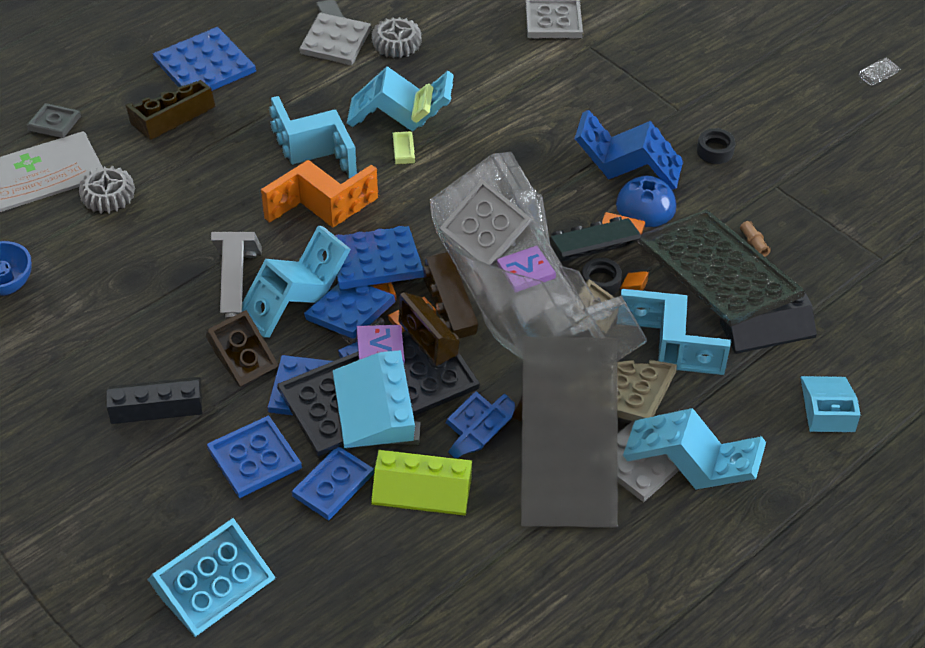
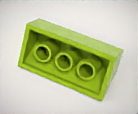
(422, 482)

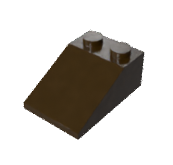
(241, 348)

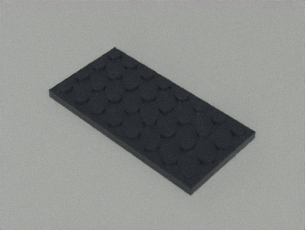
(314, 398)

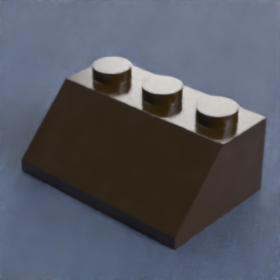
(427, 329)

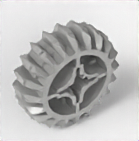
(396, 37)
(106, 189)

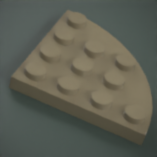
(642, 388)

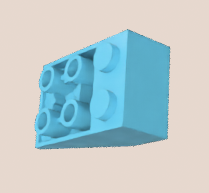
(830, 404)

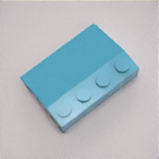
(374, 401)
(211, 577)

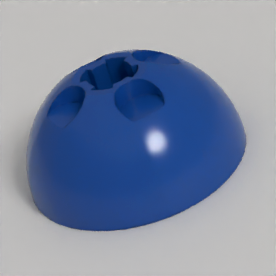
(647, 200)
(14, 267)

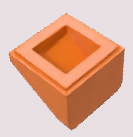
(635, 281)

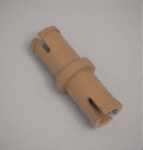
(755, 238)

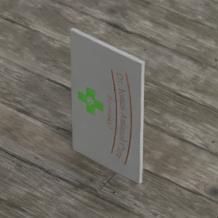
(45, 170)

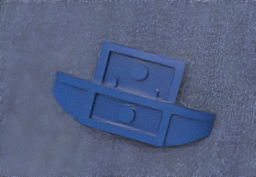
(478, 422)

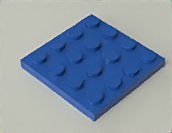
(205, 58)
(379, 258)

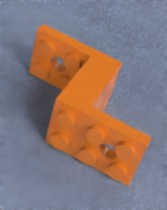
(319, 193)

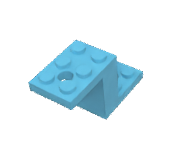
(396, 98)
(313, 137)
(294, 281)
(669, 314)
(695, 449)

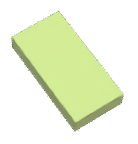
(422, 103)
(403, 147)

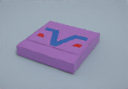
(529, 264)
(379, 339)

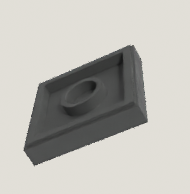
(54, 120)

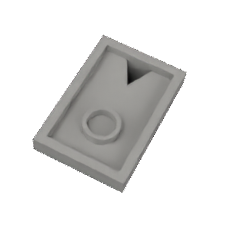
(233, 248)

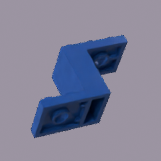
(628, 149)

